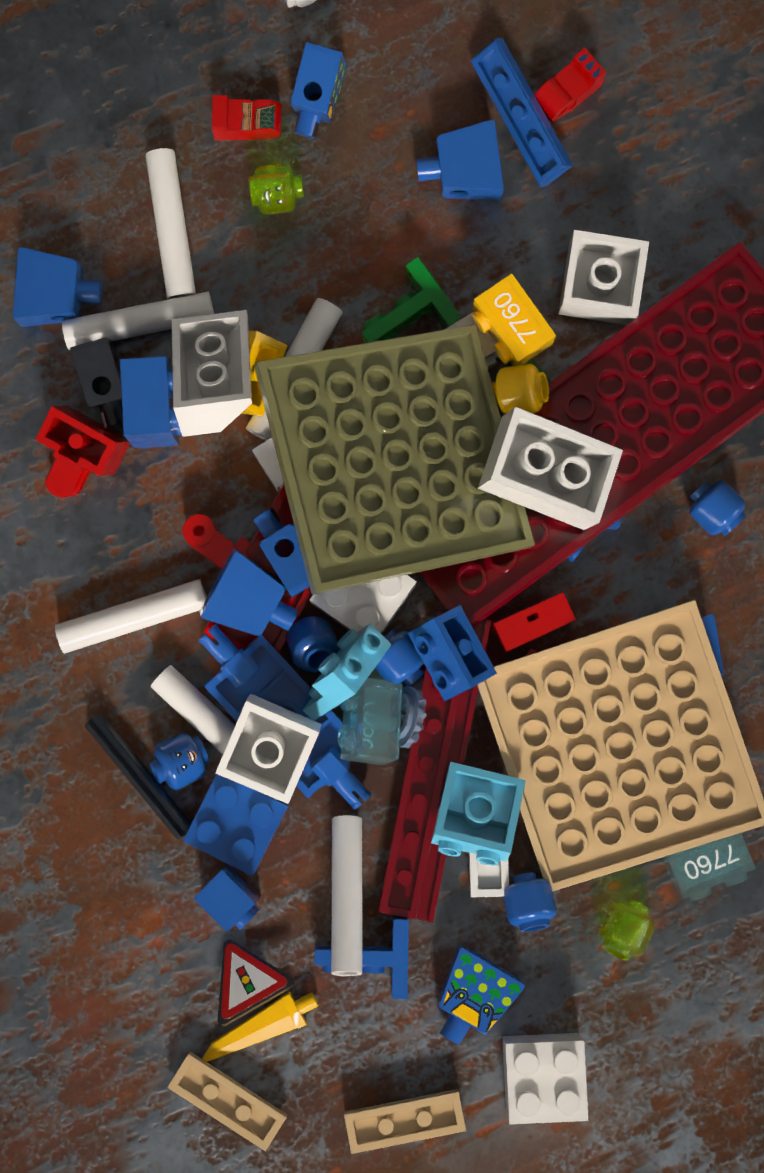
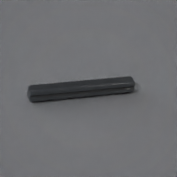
(138, 775)

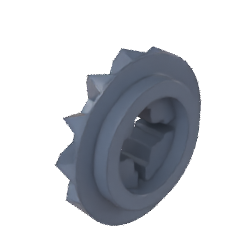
(411, 715)

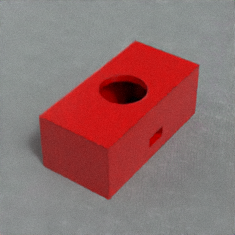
(548, 617)

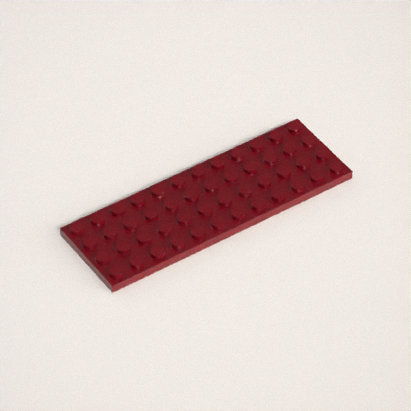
(657, 391)

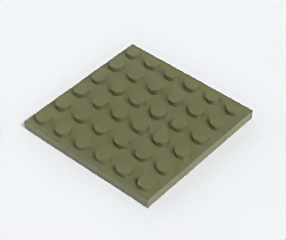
(389, 457)

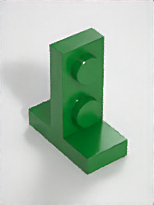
(412, 307)

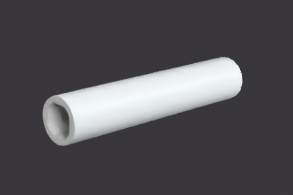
(170, 223)
(135, 320)
(310, 338)
(130, 616)
(194, 707)
(346, 896)

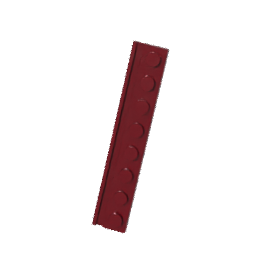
(414, 862)

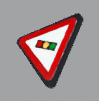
(247, 983)

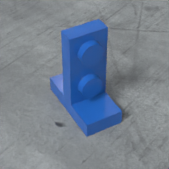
(378, 957)

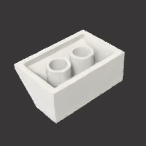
(210, 371)

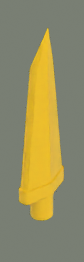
(271, 1021)

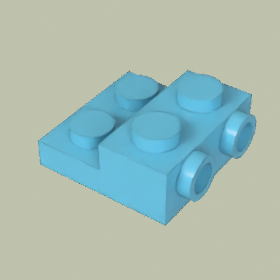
(347, 670)
(478, 814)

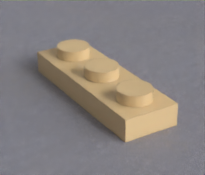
(227, 1101)
(404, 1121)

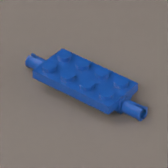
(267, 675)

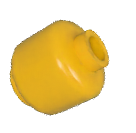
(521, 388)

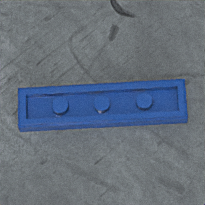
(521, 112)

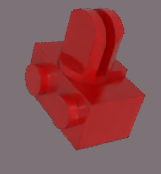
(79, 448)

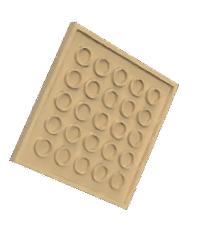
(623, 746)

